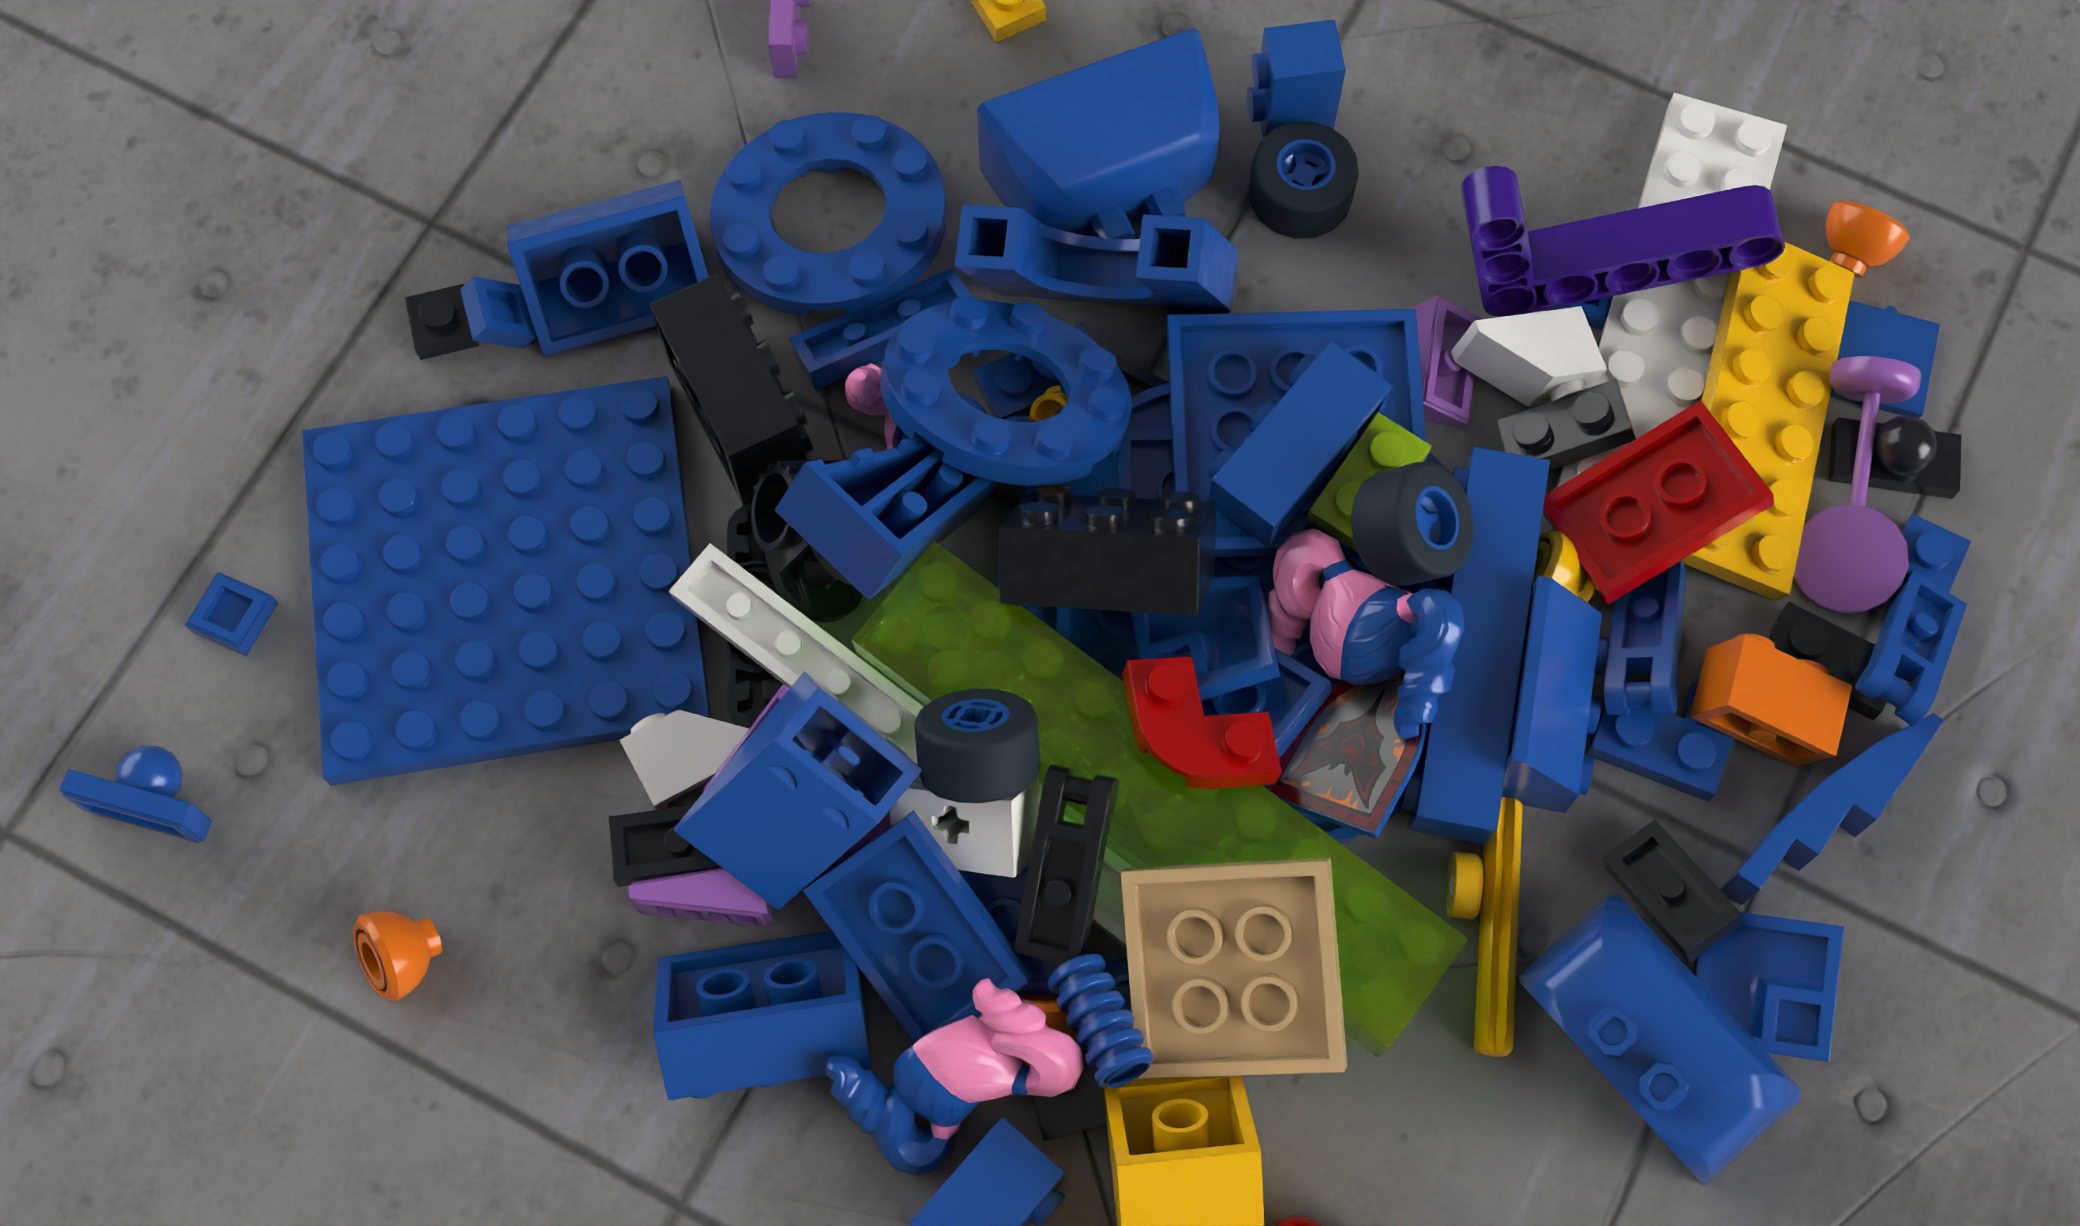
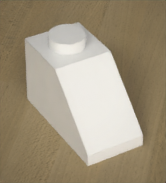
(1533, 354)
(679, 754)

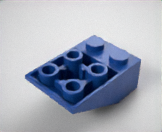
(797, 793)

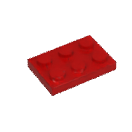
(1656, 501)

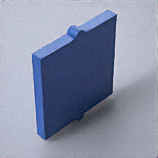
(1892, 336)

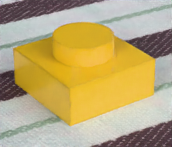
(1009, 17)

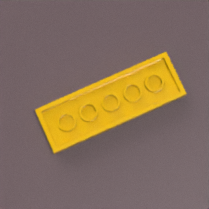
(1772, 400)

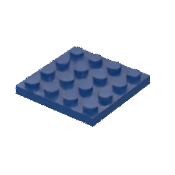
(1237, 361)

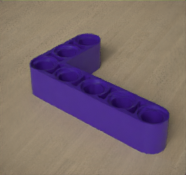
(1610, 252)

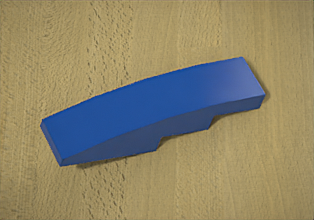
(1846, 799)

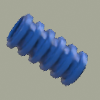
(1101, 1022)

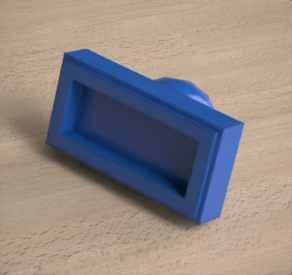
(140, 795)

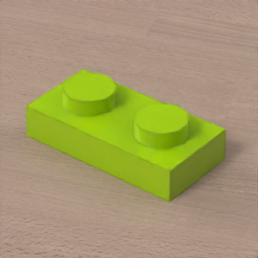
(1380, 448)

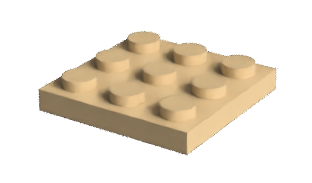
(1235, 968)

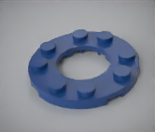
(849, 278)
(992, 448)

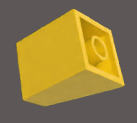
(1184, 1153)

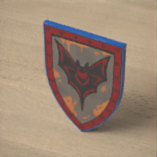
(1350, 759)

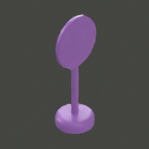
(1852, 553)

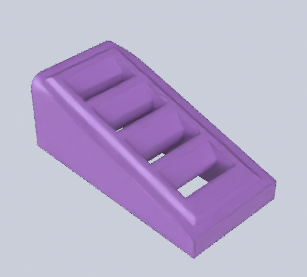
(702, 896)

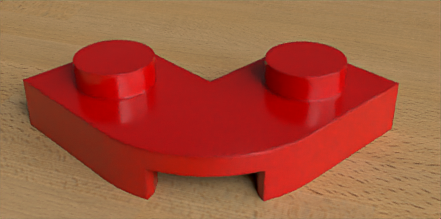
(1202, 748)

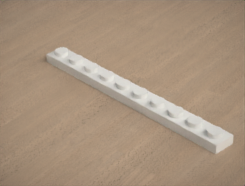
(791, 643)

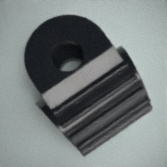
(788, 551)

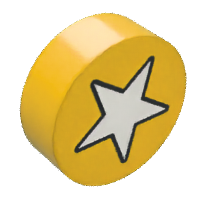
(1464, 885)

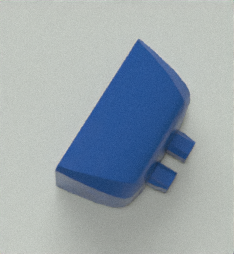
(1106, 139)
(1660, 1037)

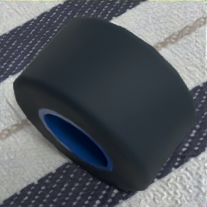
(1303, 179)
(1412, 524)
(977, 745)

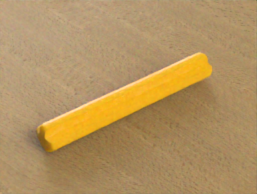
(1499, 934)

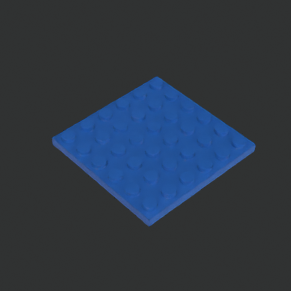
(499, 579)

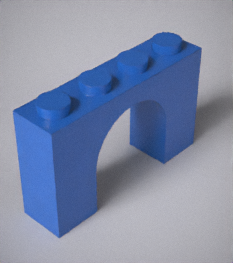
(1171, 265)

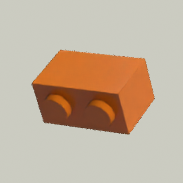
(1771, 700)

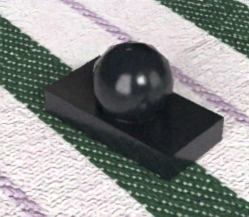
(1904, 456)

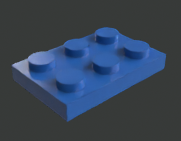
(915, 928)

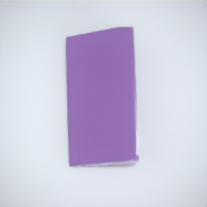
(1445, 384)

